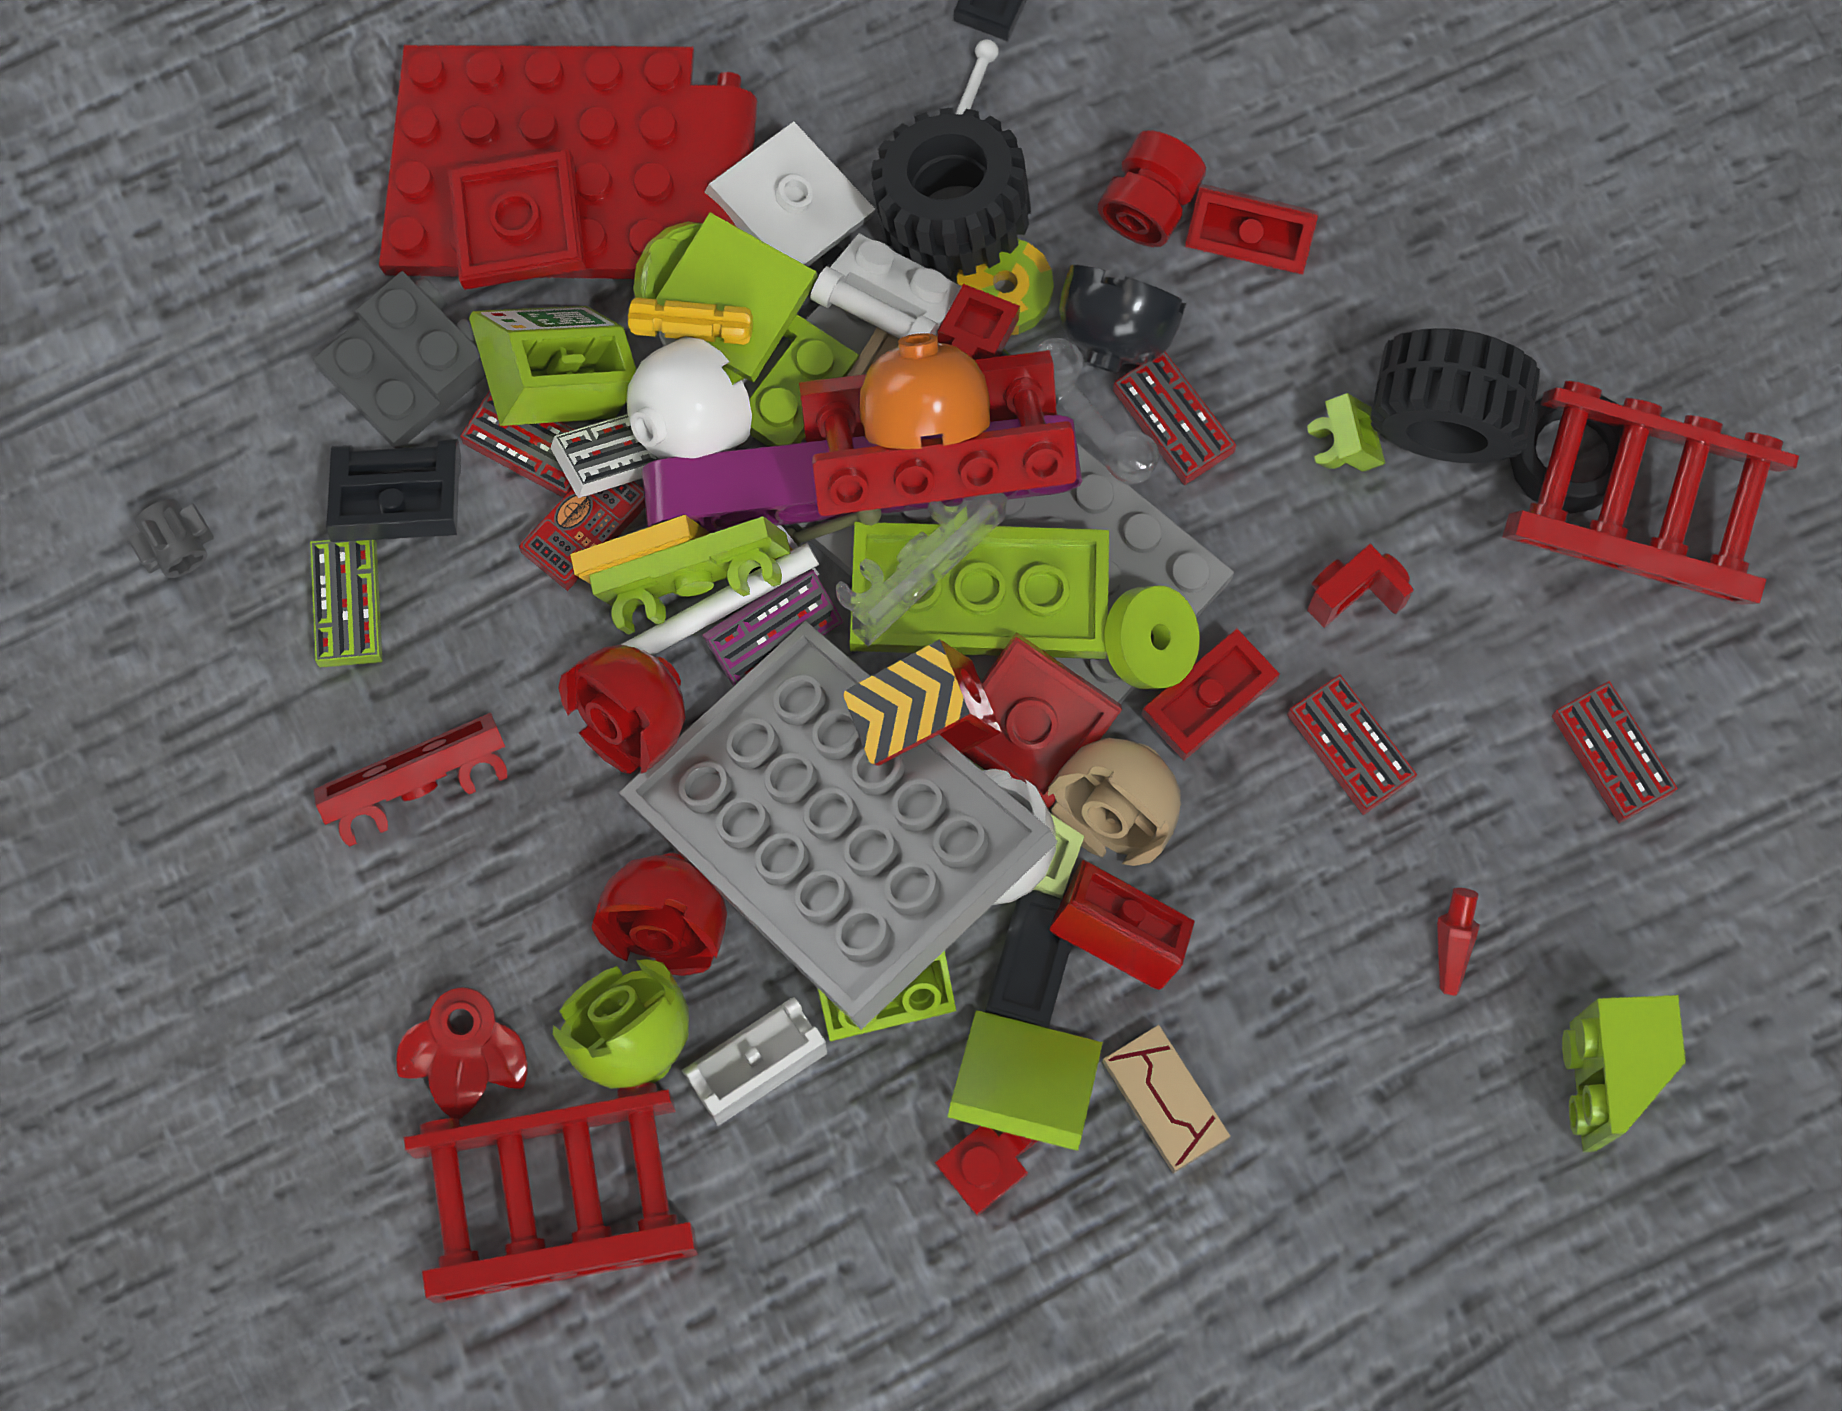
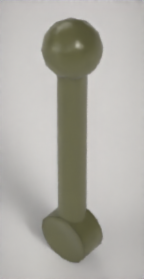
(867, 517)

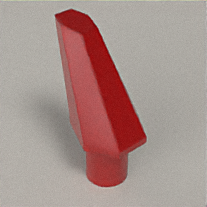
(1456, 939)

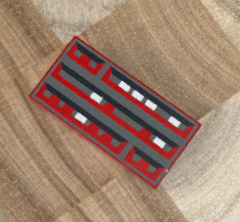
(1174, 418)
(518, 447)
(1351, 744)
(1614, 752)

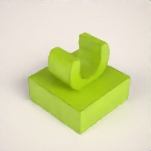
(1353, 435)

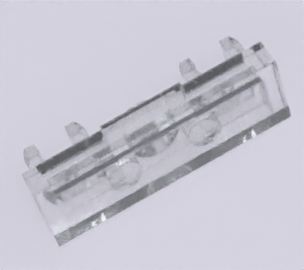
(921, 564)

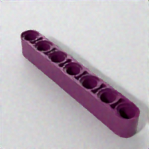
(770, 483)

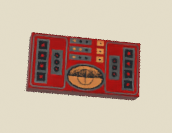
(580, 525)

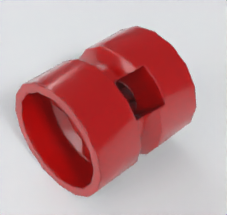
(1157, 181)

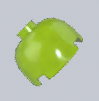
(625, 1026)

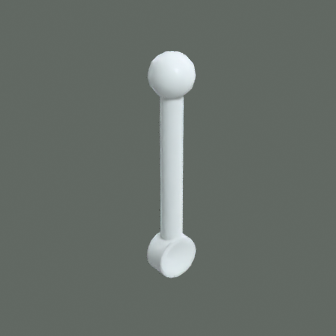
(986, 52)

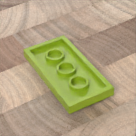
(1015, 580)

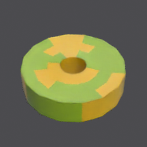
(1030, 275)

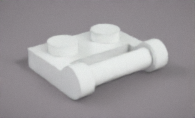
(886, 289)

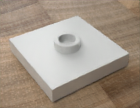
(791, 197)

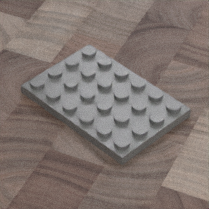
(824, 853)

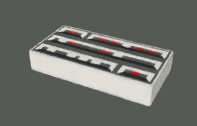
(601, 456)

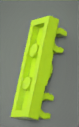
(691, 570)

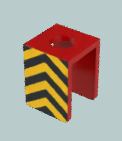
(919, 699)

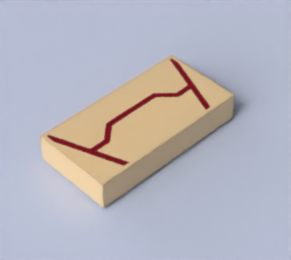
(1166, 1099)

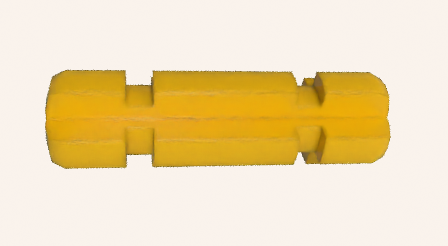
(690, 320)

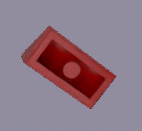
(1252, 229)
(1123, 926)

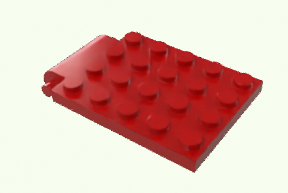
(627, 114)

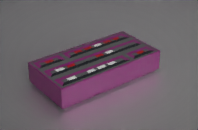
(762, 625)

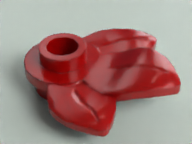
(462, 1062)

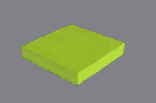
(741, 271)
(1025, 1080)

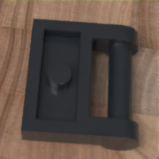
(393, 492)

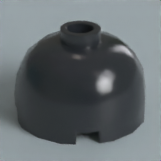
(1117, 318)

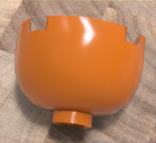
(923, 392)

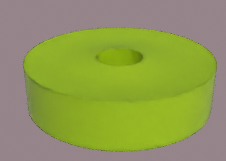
(1129, 637)

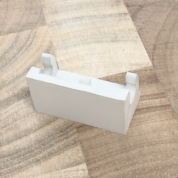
(755, 1061)

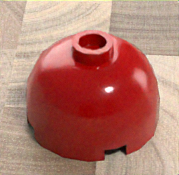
(628, 705)
(662, 912)

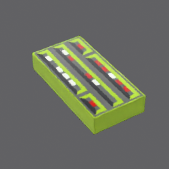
(346, 603)

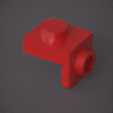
(1343, 584)

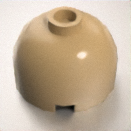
(1118, 799)

